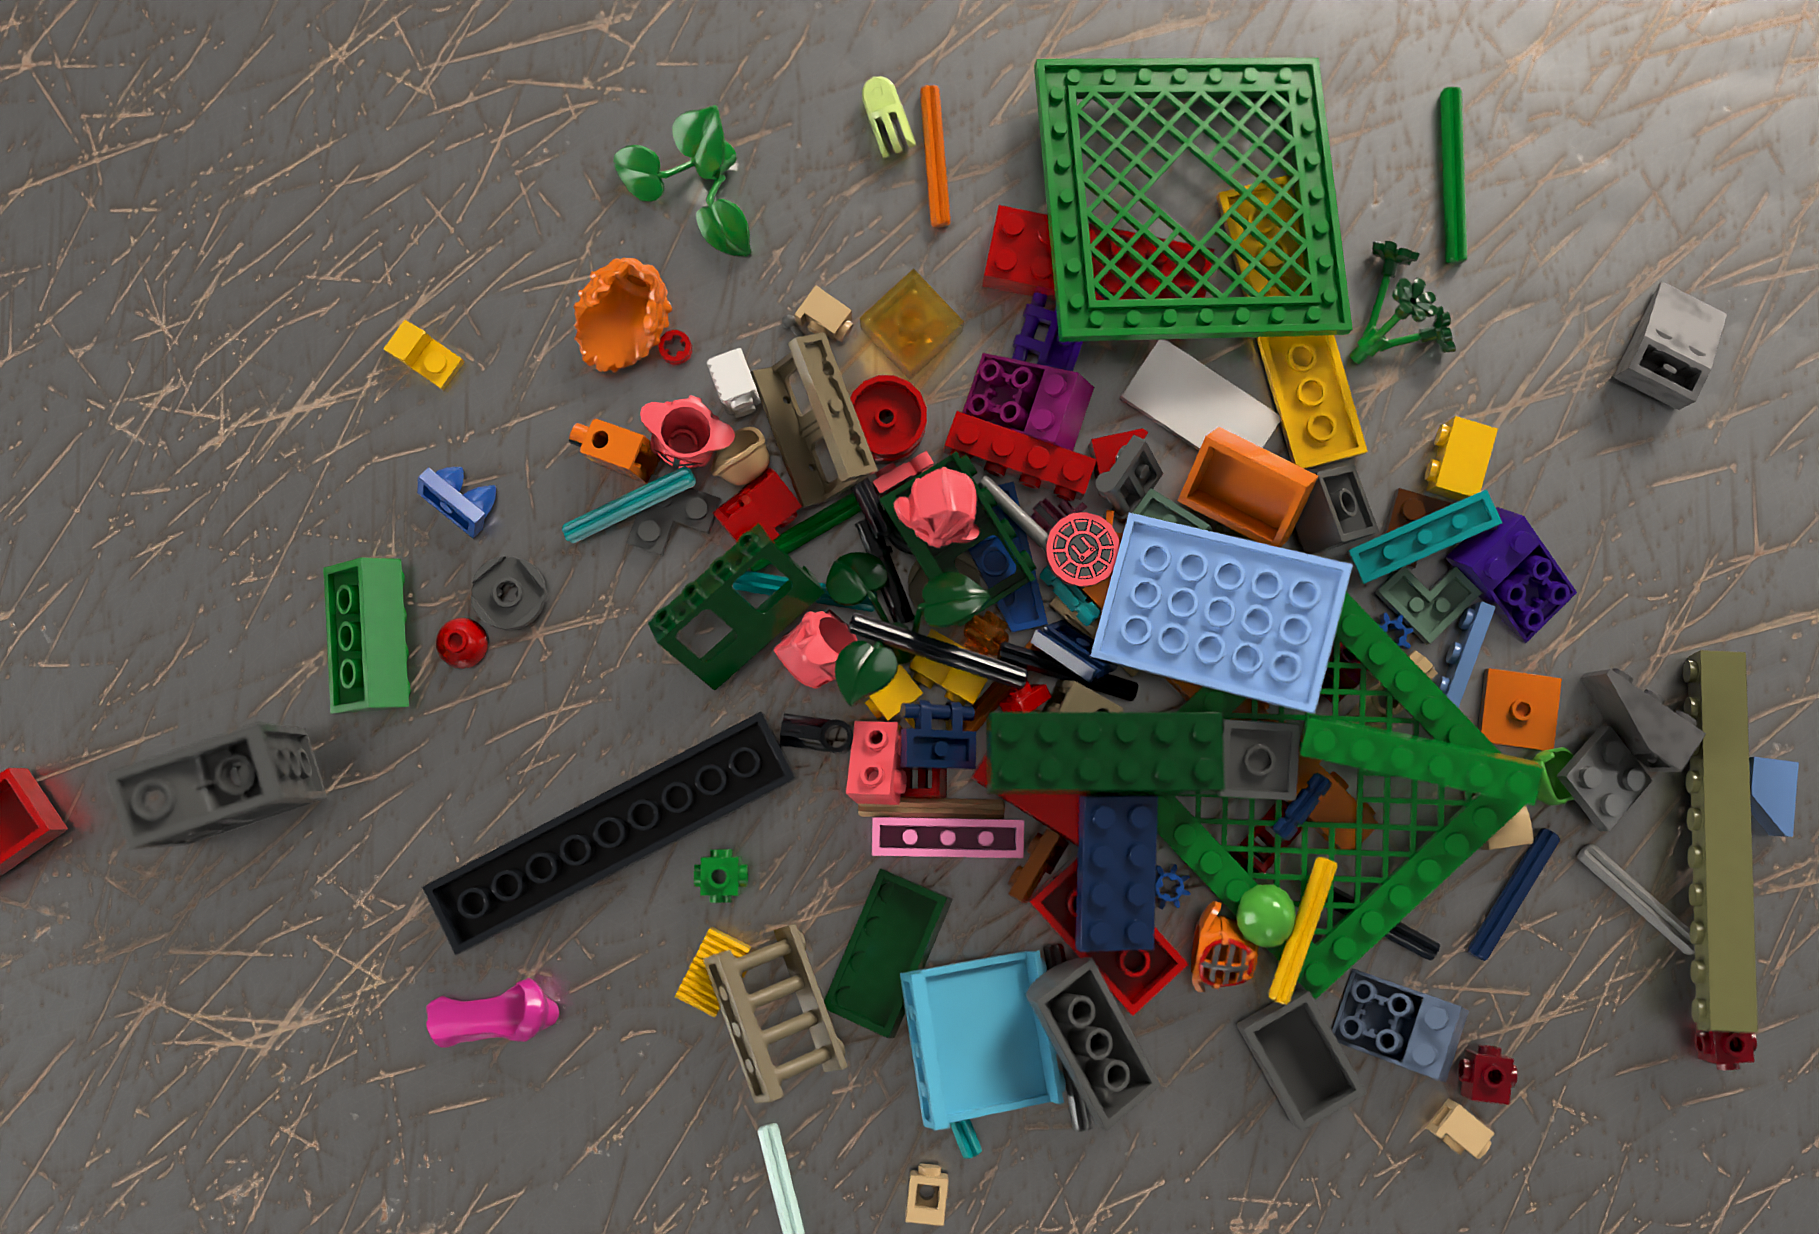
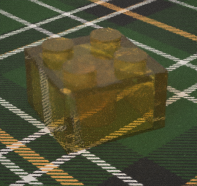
(911, 324)

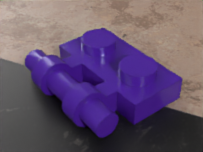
(1051, 351)

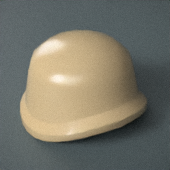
(743, 459)

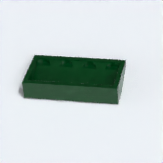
(889, 939)

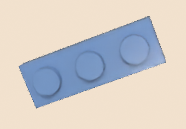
(1464, 653)

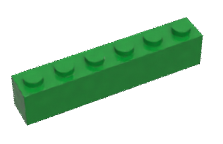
(1420, 759)

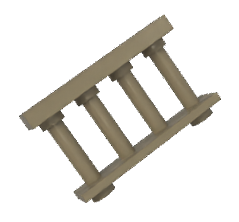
(739, 1010)

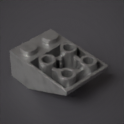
(1672, 347)
(1648, 728)

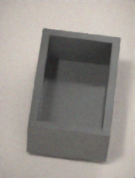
(1301, 1059)

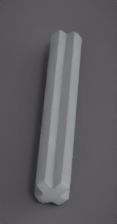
(1637, 897)

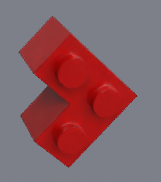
(762, 502)

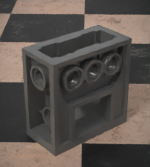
(217, 785)

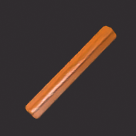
(935, 156)

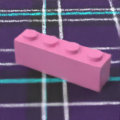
(947, 837)

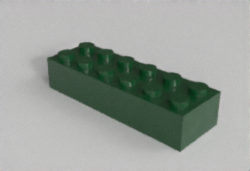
(1104, 753)

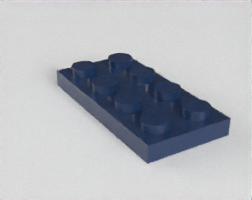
(1116, 872)

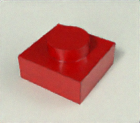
(1025, 699)

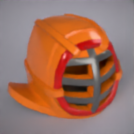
(1220, 952)

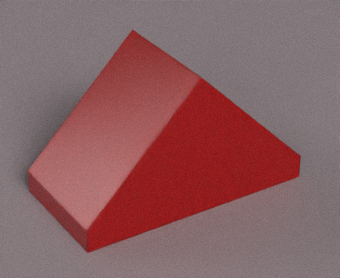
(1107, 447)

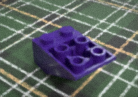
(1514, 574)

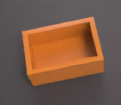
(1247, 488)

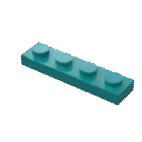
(1424, 536)

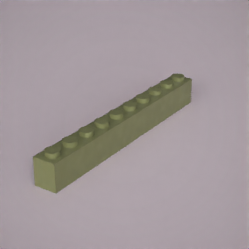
(1721, 845)

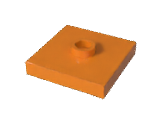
(1519, 709)

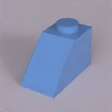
(1773, 794)

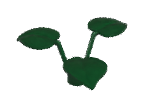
(868, 669)

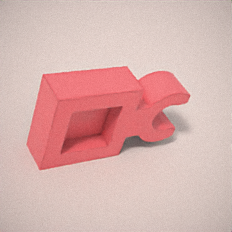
(893, 477)

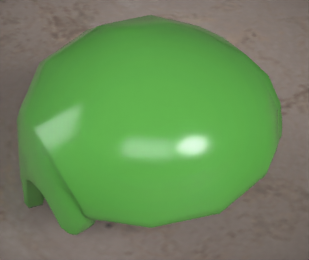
(1550, 788)
(1266, 916)

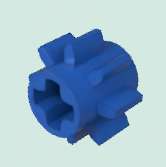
(1398, 628)
(1177, 889)

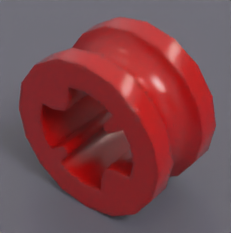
(669, 338)

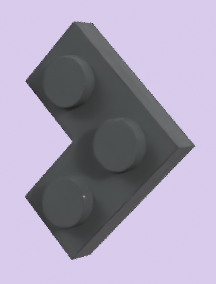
(654, 525)

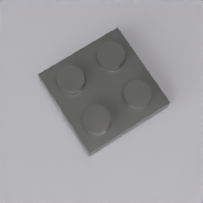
(1260, 759)
(1604, 778)

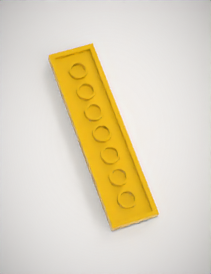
(1301, 370)

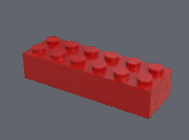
(1022, 259)

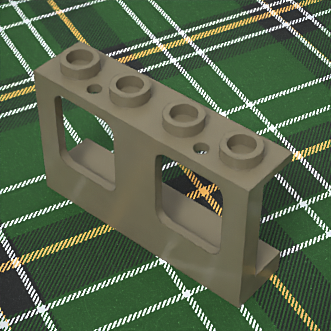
(830, 419)

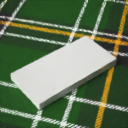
(1195, 400)

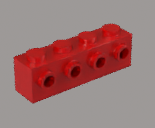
(1020, 456)

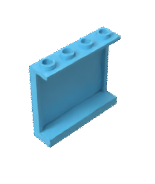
(979, 1039)

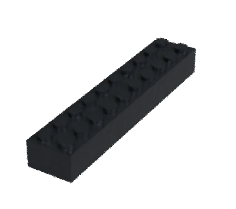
(609, 833)

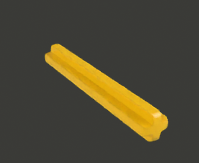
(1303, 930)

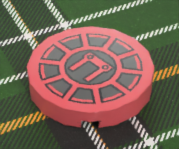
(1082, 549)

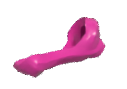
(513, 1015)

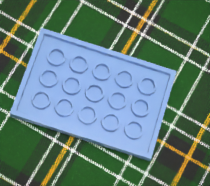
(1222, 612)

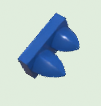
(443, 493)

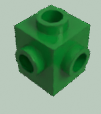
(735, 875)

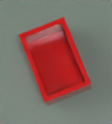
(26, 818)

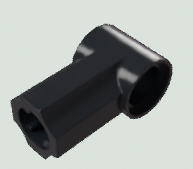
(813, 733)

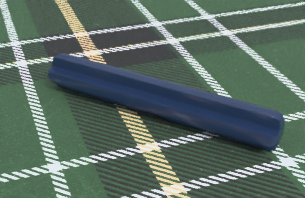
(1513, 894)

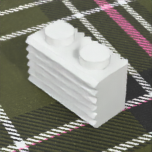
(734, 383)

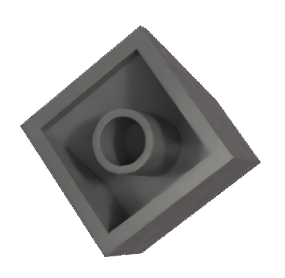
(1335, 512)

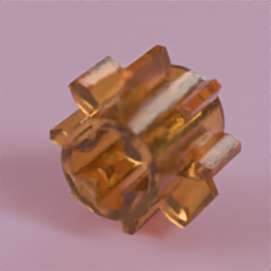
(985, 633)

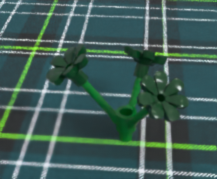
(1411, 302)

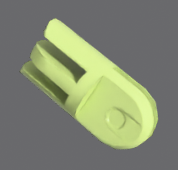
(883, 108)

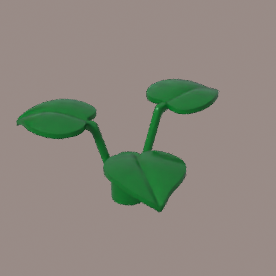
(701, 137)

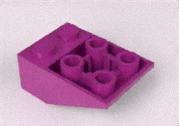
(1030, 399)

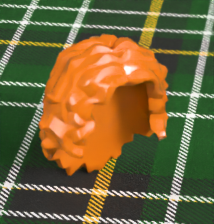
(621, 314)

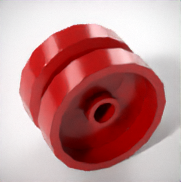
(902, 402)

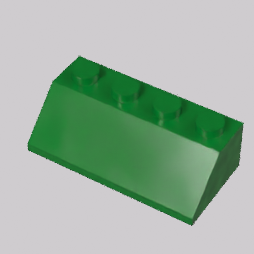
(366, 635)

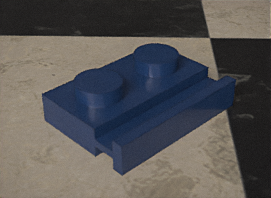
(1071, 649)

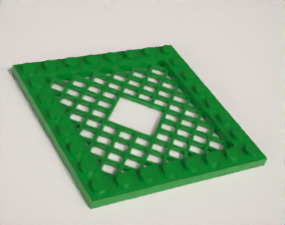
(1324, 274)
(1413, 878)

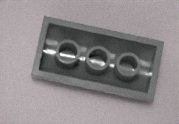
(1092, 1039)

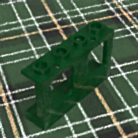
(942, 559)
(751, 626)

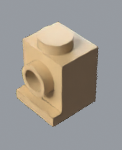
(825, 315)
(1460, 1130)
(927, 1209)

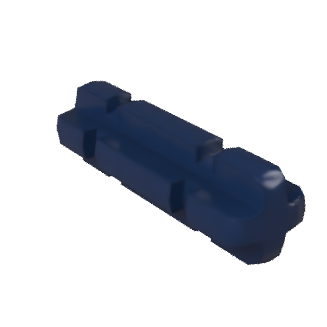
(1302, 807)

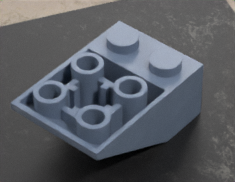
(1399, 1025)

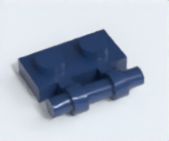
(938, 748)

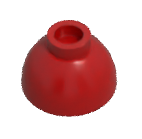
(461, 643)

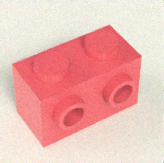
(875, 764)

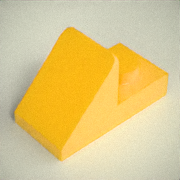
(424, 354)

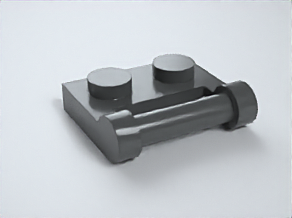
(1137, 470)

